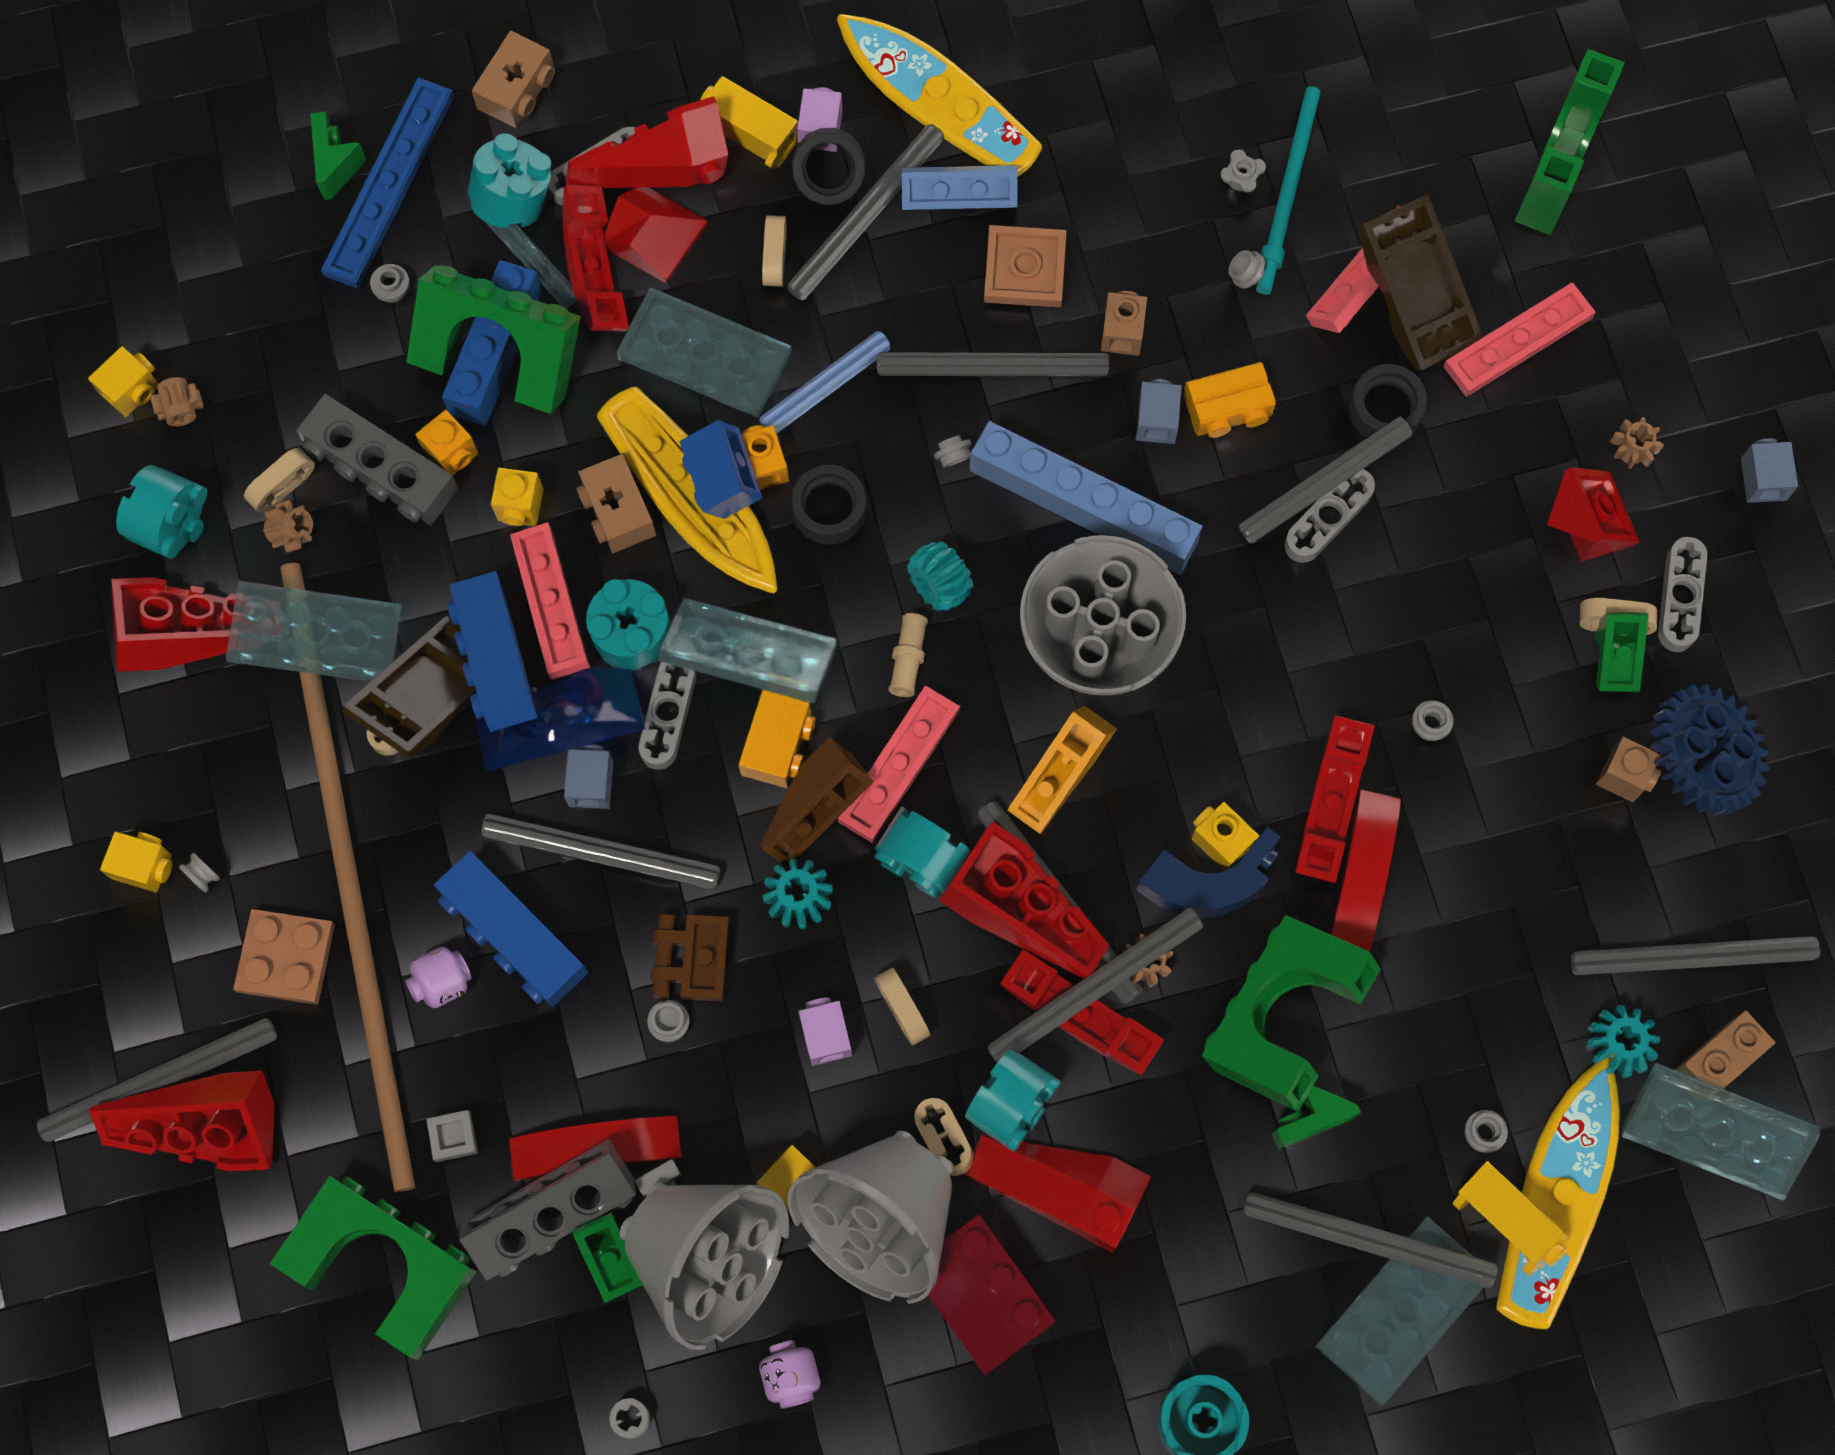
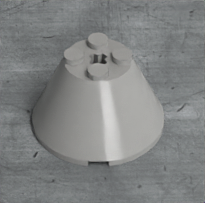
(1102, 615)
(878, 1216)
(706, 1255)

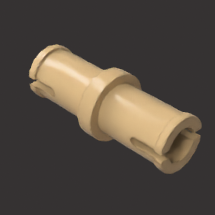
(908, 655)

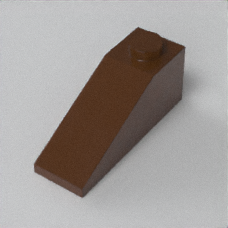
(816, 798)

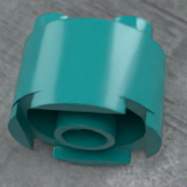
(509, 182)
(161, 511)
(618, 605)
(922, 851)
(1012, 1099)
(1223, 1406)

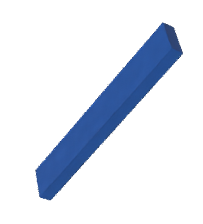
(387, 183)

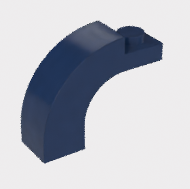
(1209, 894)

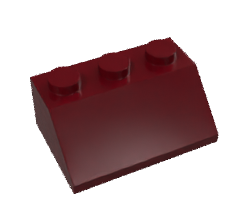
(986, 1297)

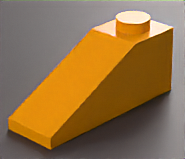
(1061, 768)

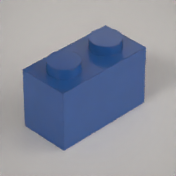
(720, 469)

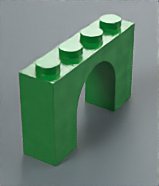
(1569, 142)
(542, 332)
(1293, 958)
(434, 1275)

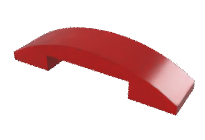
(588, 259)
(1333, 799)
(1366, 869)
(1095, 1025)
(634, 1139)

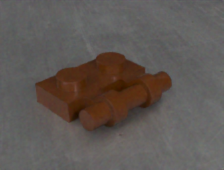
(703, 959)

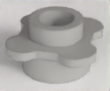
(1242, 181)

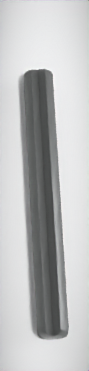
(1325, 480)

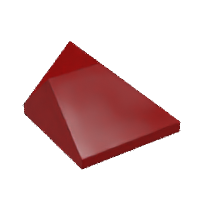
(652, 231)
(1592, 513)

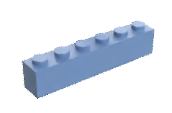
(1082, 495)

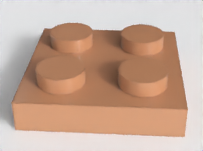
(1025, 266)
(284, 956)

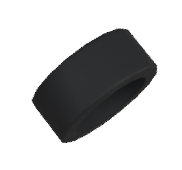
(819, 194)
(1386, 375)
(823, 476)

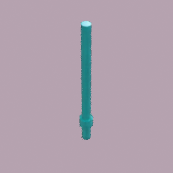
(1273, 251)

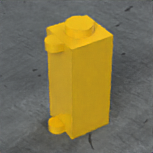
(754, 122)
(1514, 1217)

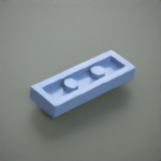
(959, 187)

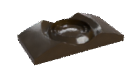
(1419, 283)
(416, 692)

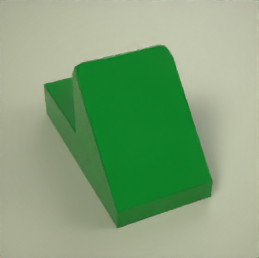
(333, 161)
(1621, 651)
(1323, 1112)
(607, 1257)

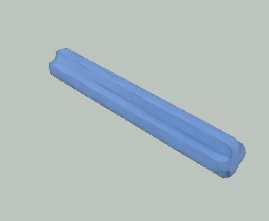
(825, 382)

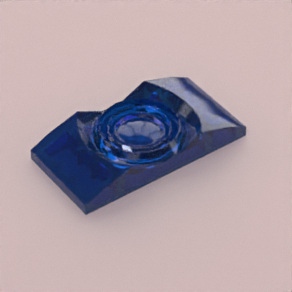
(570, 714)

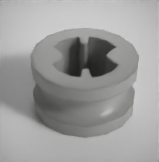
(199, 872)
(626, 1405)

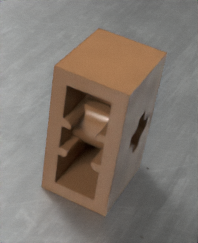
(514, 79)
(614, 482)
(1728, 1052)

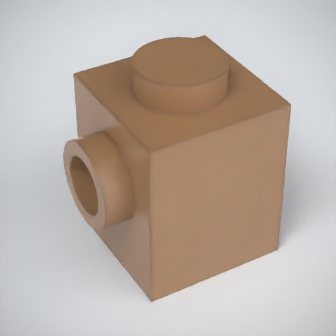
(1124, 323)
(1629, 770)

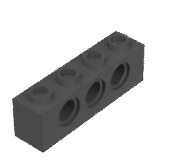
(333, 421)
(597, 1167)

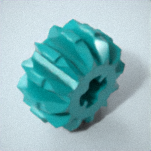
(940, 576)
(809, 884)
(1630, 1029)

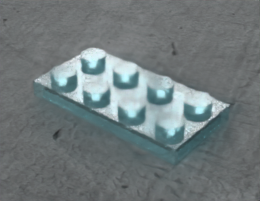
(704, 352)
(312, 632)
(748, 650)
(1720, 1131)
(1397, 1319)

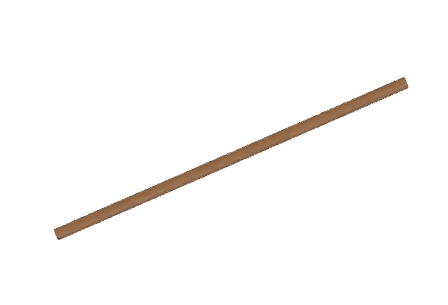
(355, 918)

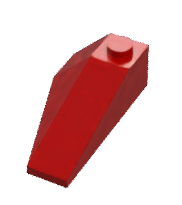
(672, 154)
(167, 624)
(1016, 900)
(208, 1119)
(1070, 1187)

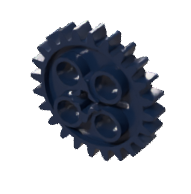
(1730, 767)

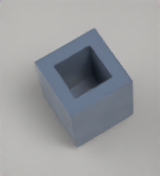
(1158, 411)
(1769, 471)
(588, 777)

